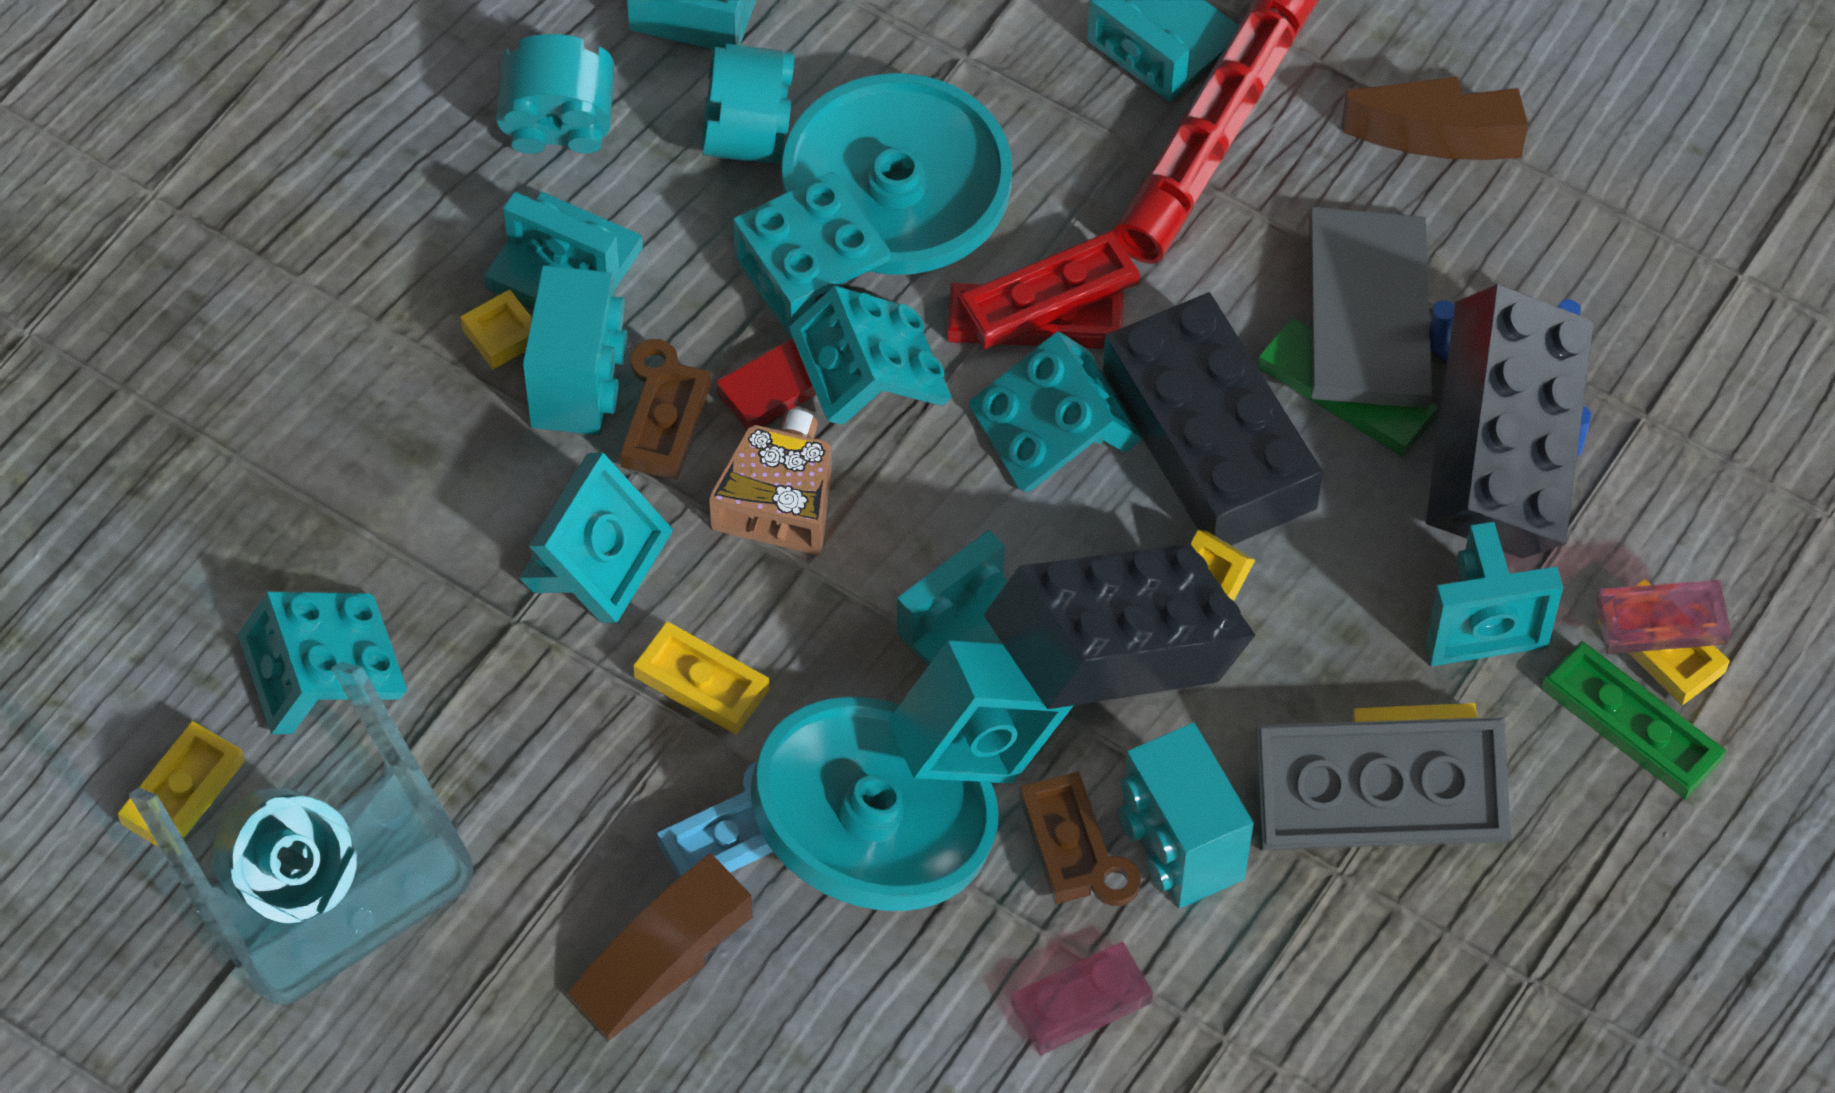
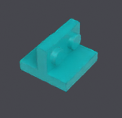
(560, 236)
(597, 540)
(1489, 608)

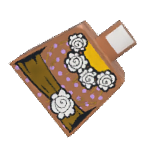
(776, 486)

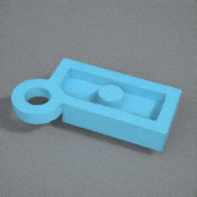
(723, 830)

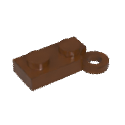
(665, 411)
(1072, 843)

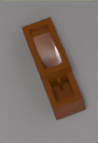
(1438, 120)
(662, 947)

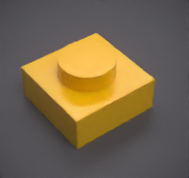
(498, 328)
(1224, 561)

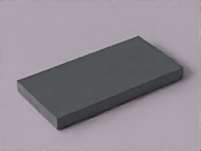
(1369, 308)
(1383, 784)

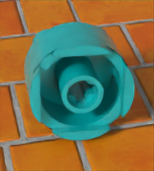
(555, 94)
(747, 103)
(307, 827)

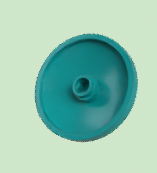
(914, 158)
(854, 818)

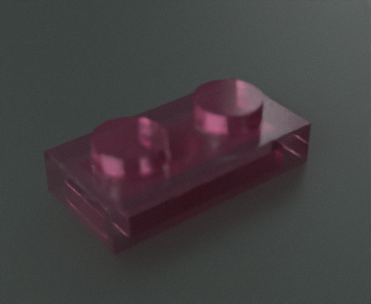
(1663, 616)
(1081, 998)

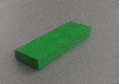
(1392, 426)
(1633, 719)

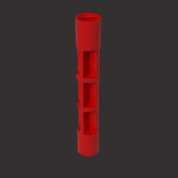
(1209, 127)

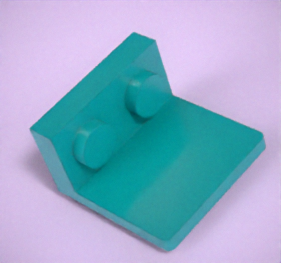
(1160, 40)
(806, 246)
(864, 347)
(1051, 411)
(953, 599)
(297, 641)

